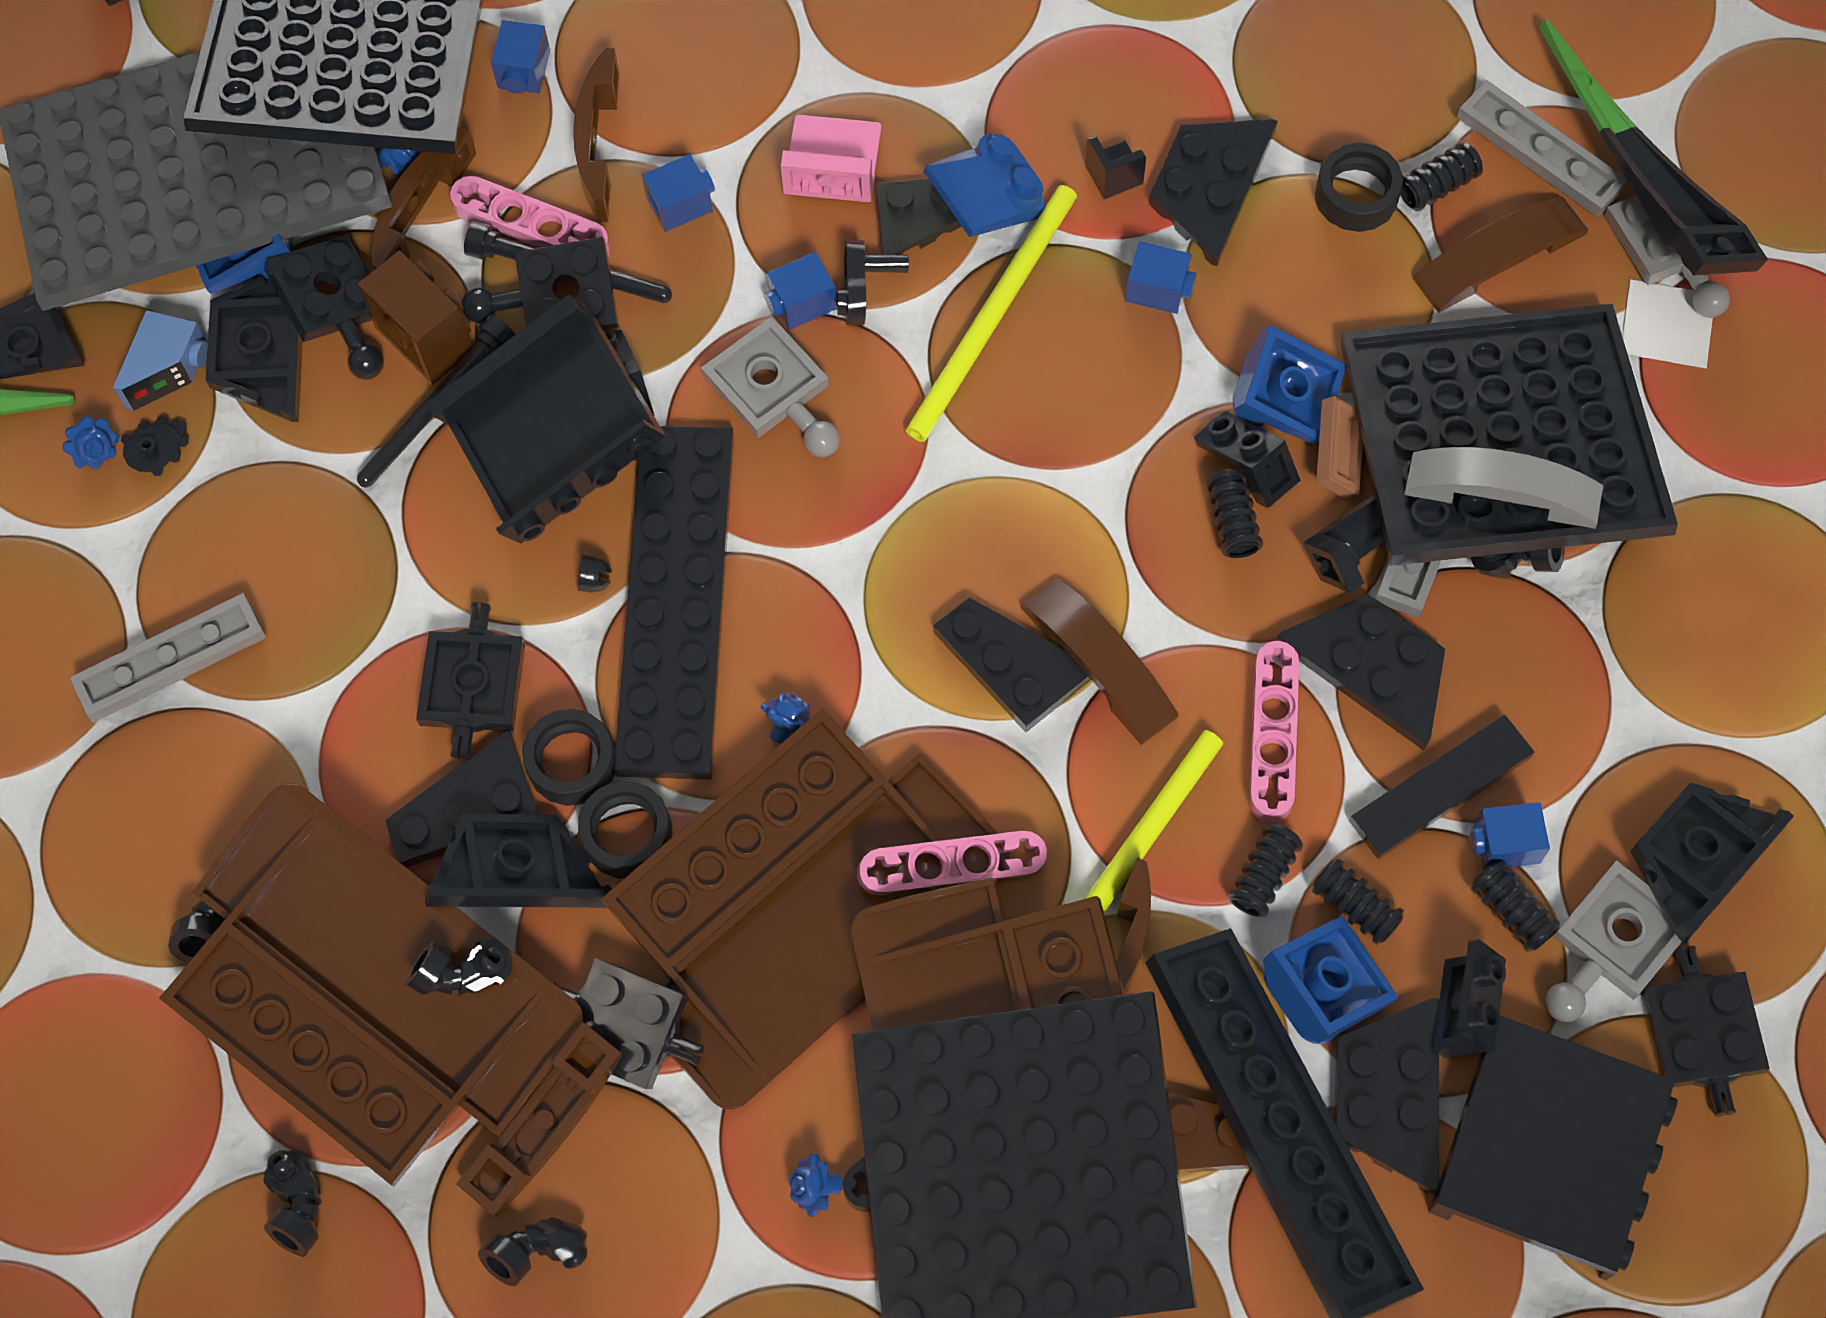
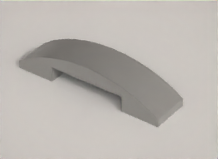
(1508, 478)

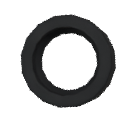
(1362, 158)
(551, 727)
(608, 798)

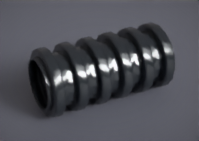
(1441, 175)
(1234, 513)
(1265, 870)
(1358, 901)
(1515, 906)

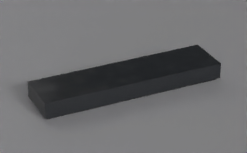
(1441, 786)

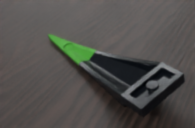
(1680, 210)

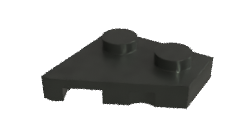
(912, 215)

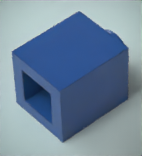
(520, 57)
(679, 192)
(1160, 278)
(800, 291)
(1510, 835)

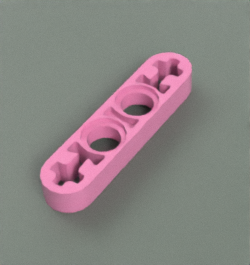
(527, 225)
(1274, 731)
(951, 859)

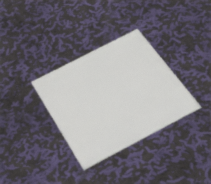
(1665, 325)

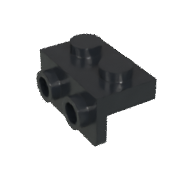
(1470, 1002)

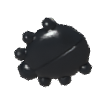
(154, 445)

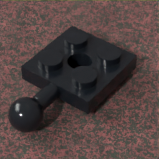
(538, 277)
(322, 314)

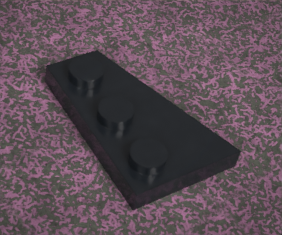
(34, 340)
(1011, 662)
(483, 784)

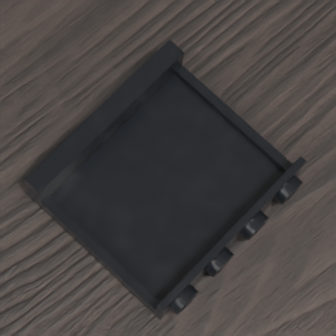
(548, 418)
(1556, 1146)

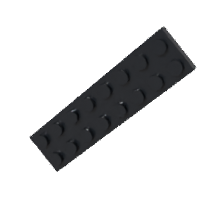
(675, 606)
(1284, 1127)

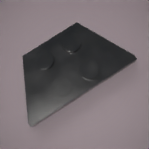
(1210, 179)
(255, 350)
(1375, 662)
(1702, 852)
(514, 864)
(1392, 1093)

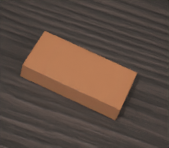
(1339, 448)

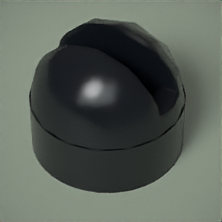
(589, 574)

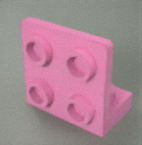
(831, 158)

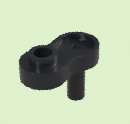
(852, 298)

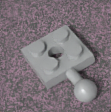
(1656, 260)
(767, 405)
(1592, 939)

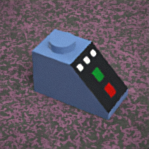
(160, 359)

